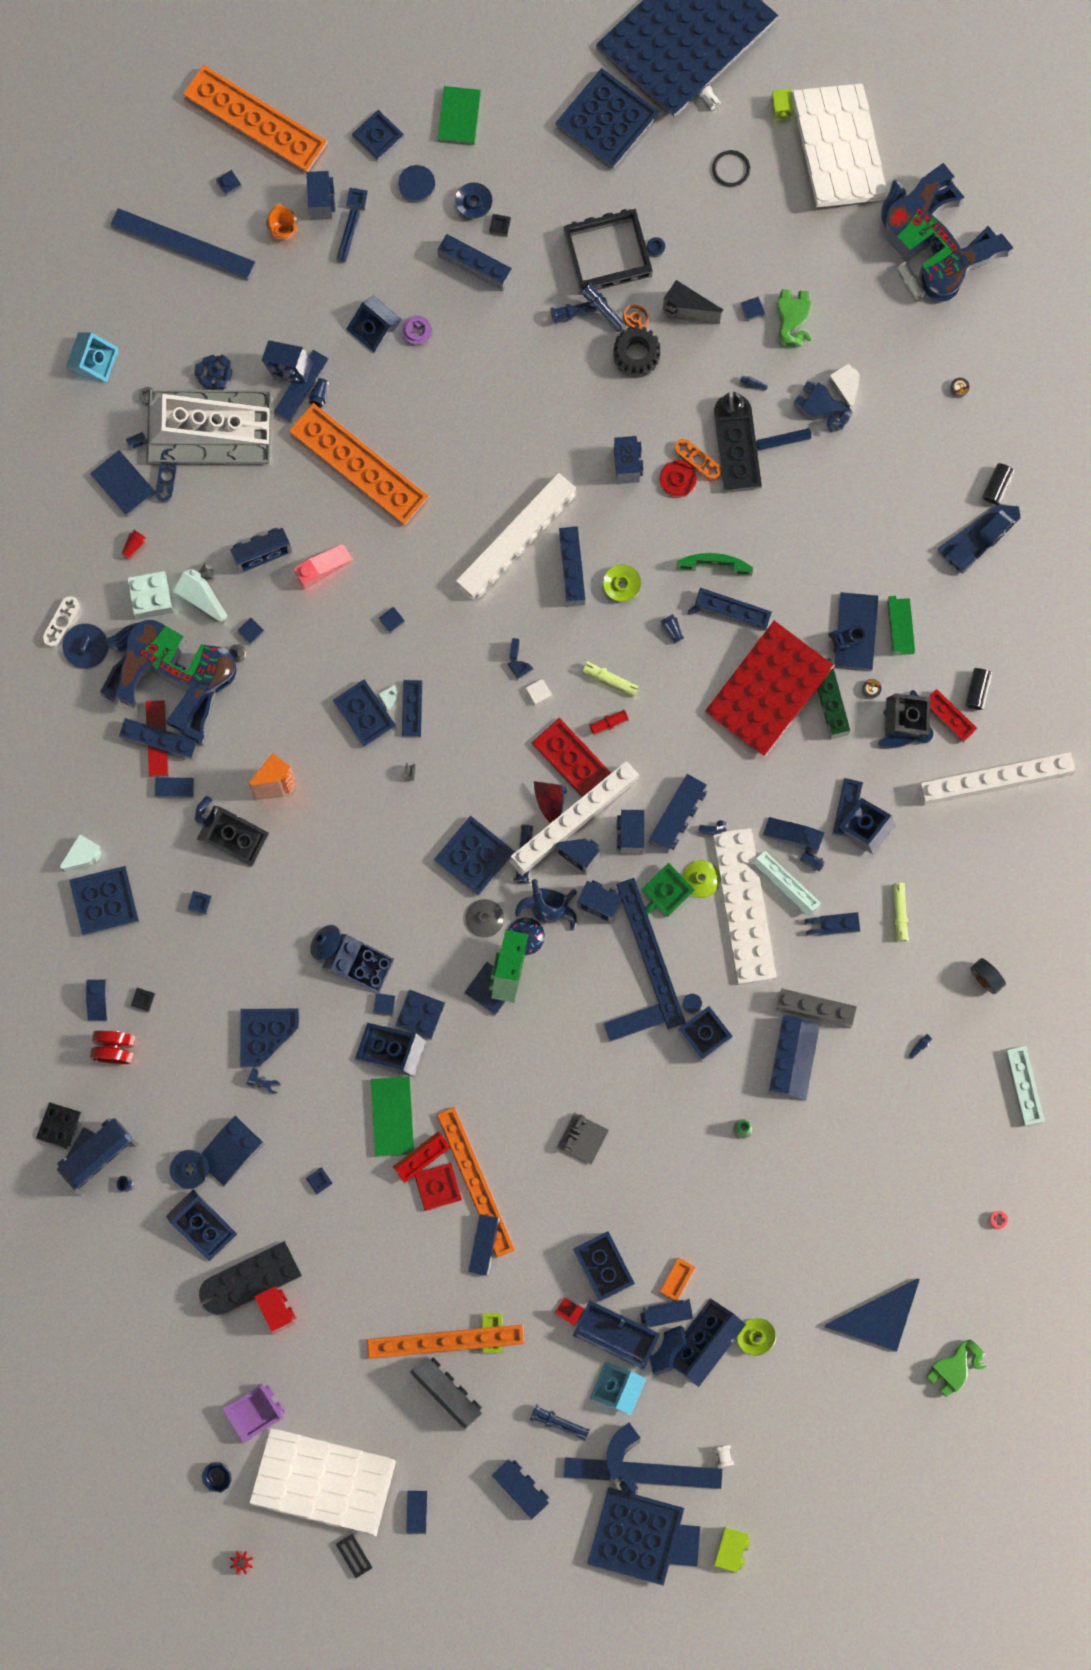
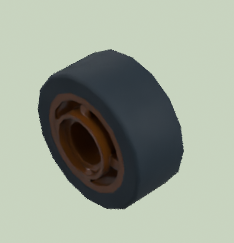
(988, 976)

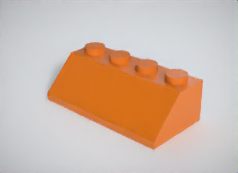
(272, 779)

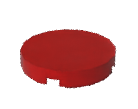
(678, 478)

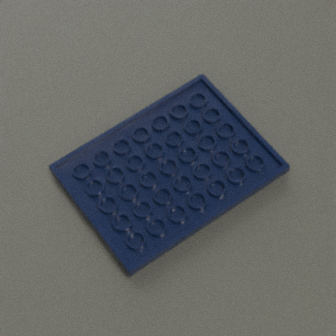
(683, 44)

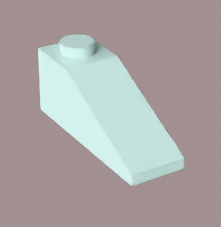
(198, 592)

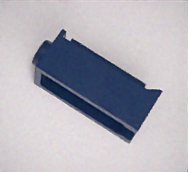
(666, 1313)

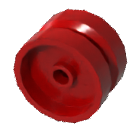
(113, 1047)

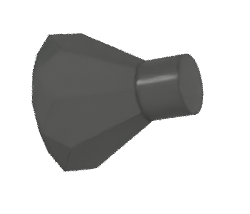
(207, 571)
(238, 652)

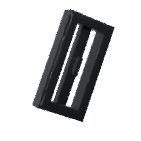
(362, 1570)

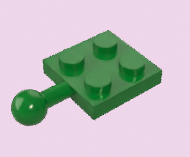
(667, 890)

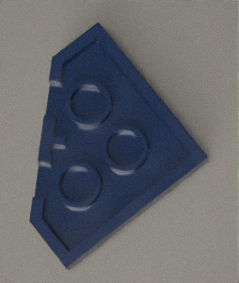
(264, 1033)

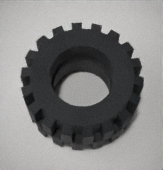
(641, 337)

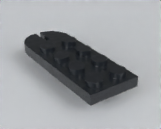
(737, 444)
(248, 1279)

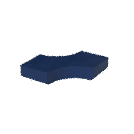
(672, 1343)

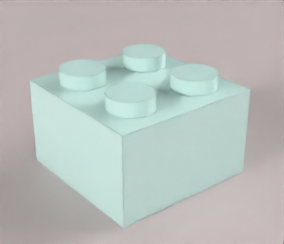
(150, 595)

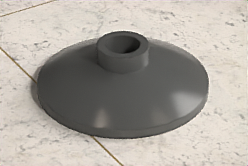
(487, 927)

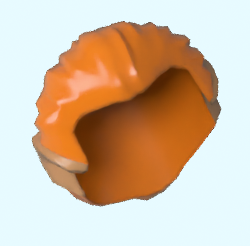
(281, 223)

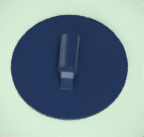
(84, 645)

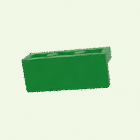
(900, 626)

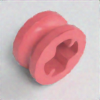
(1003, 1216)

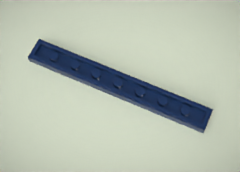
(183, 243)
(650, 953)
(646, 1473)

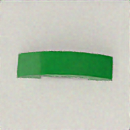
(690, 562)

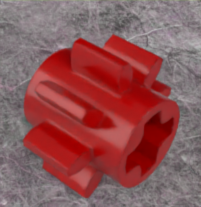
(235, 1560)

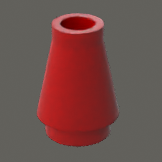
(133, 544)

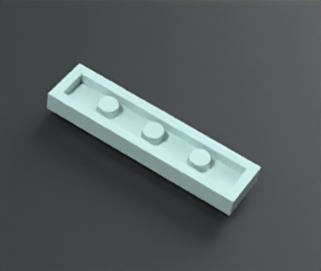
(786, 883)
(1025, 1086)

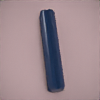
(348, 235)
(784, 439)

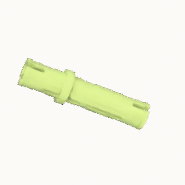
(609, 678)
(900, 912)

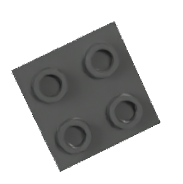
(582, 1138)

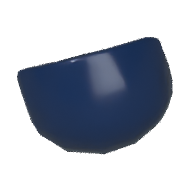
(217, 1477)

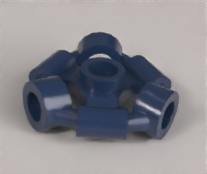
(214, 372)

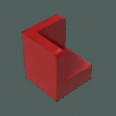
(569, 1311)

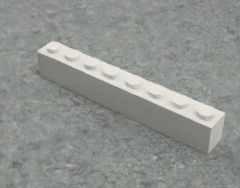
(516, 536)
(997, 778)
(574, 818)

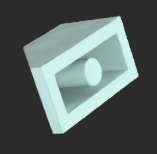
(81, 854)

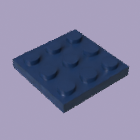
(474, 855)
(104, 900)

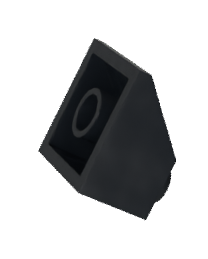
(907, 716)

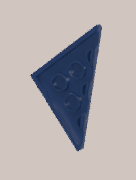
(881, 1319)

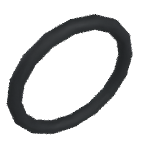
(727, 183)

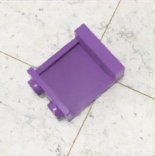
(254, 1412)

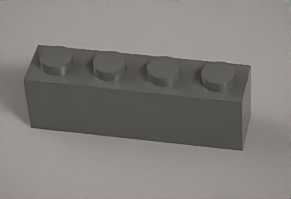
(816, 1008)

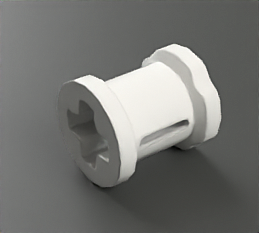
(723, 1456)

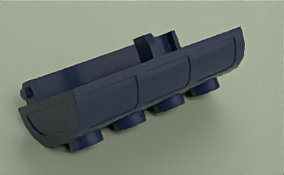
(616, 1334)

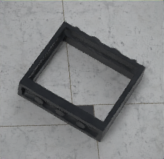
(608, 220)

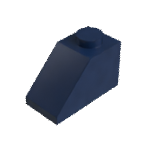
(97, 1000)

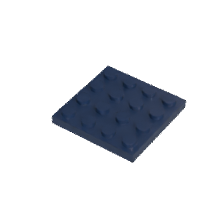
(607, 118)
(636, 1536)

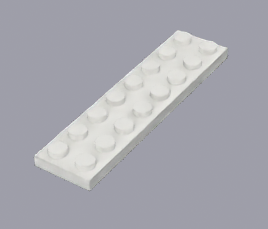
(744, 906)

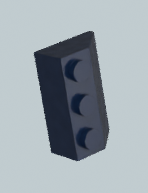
(261, 550)

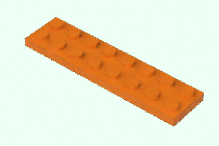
(255, 118)
(358, 464)

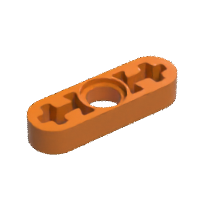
(683, 455)

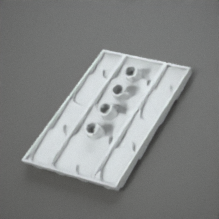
(839, 145)
(323, 1482)

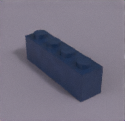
(474, 262)
(572, 566)
(677, 813)

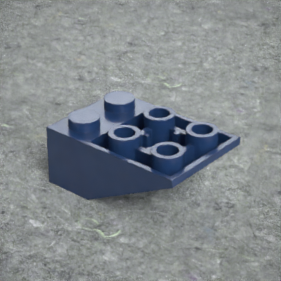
(359, 964)

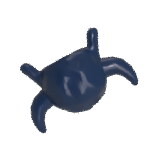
(549, 905)

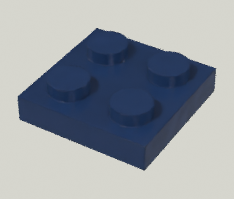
(420, 1014)

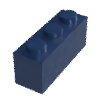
(521, 1488)

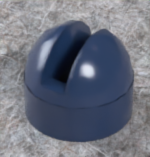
(125, 1183)

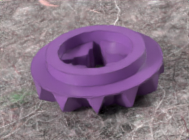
(419, 322)

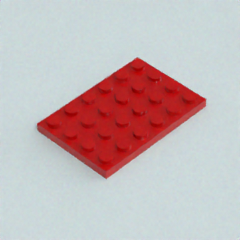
(769, 688)

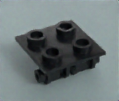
(58, 1125)

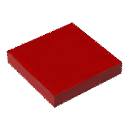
(438, 1187)

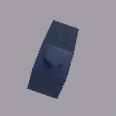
(794, 834)

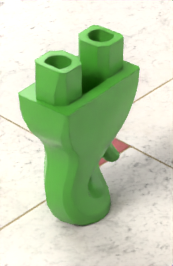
(793, 314)
(954, 1368)

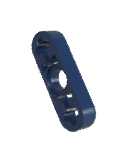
(159, 488)

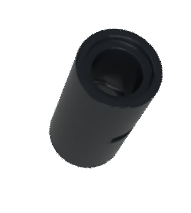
(998, 484)
(978, 689)

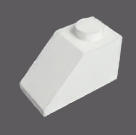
(845, 384)

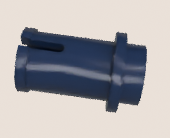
(812, 860)

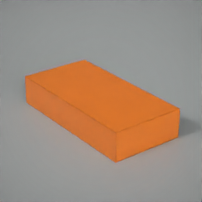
(677, 1279)

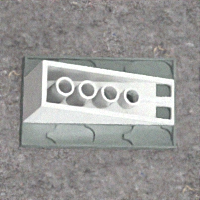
(209, 426)

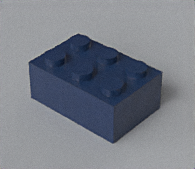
(603, 1266)

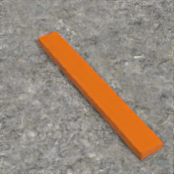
(473, 1176)
(445, 1341)

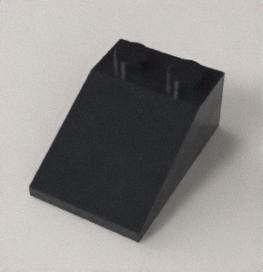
(689, 305)
(232, 835)

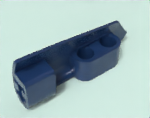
(975, 539)

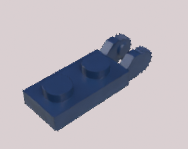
(834, 924)

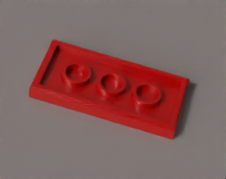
(571, 757)

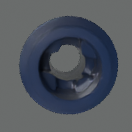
(319, 393)
(672, 628)

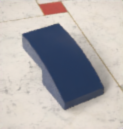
(416, 1512)

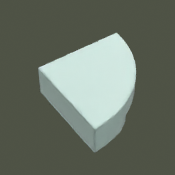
(388, 697)

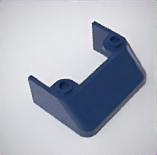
(95, 1154)

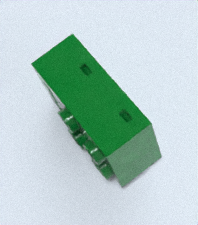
(508, 966)

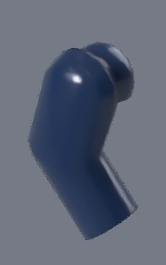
(201, 808)
(713, 830)

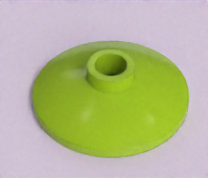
(624, 574)
(712, 878)
(757, 1328)

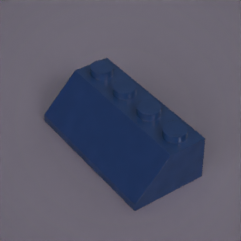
(794, 1057)
(707, 1341)

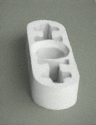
(49, 631)

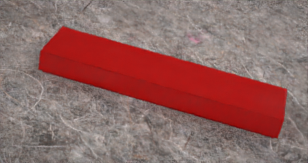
(156, 758)

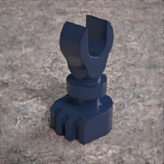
(261, 1082)

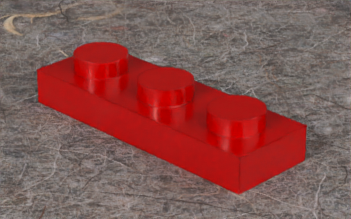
(951, 716)
(421, 1157)

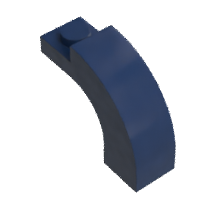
(620, 1444)

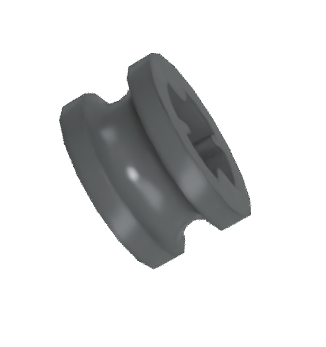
(144, 390)
(410, 771)

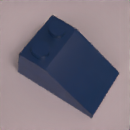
(391, 1049)
(231, 1150)
(201, 1225)

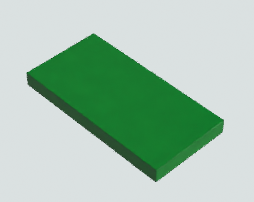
(392, 1116)

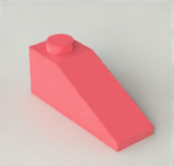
(322, 566)

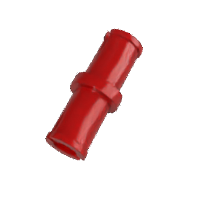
(608, 722)

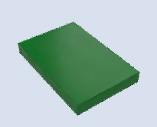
(459, 115)

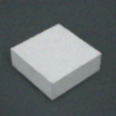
(538, 692)

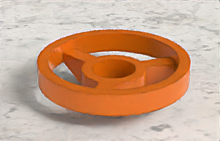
(636, 314)

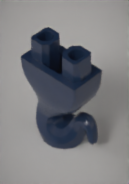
(822, 405)

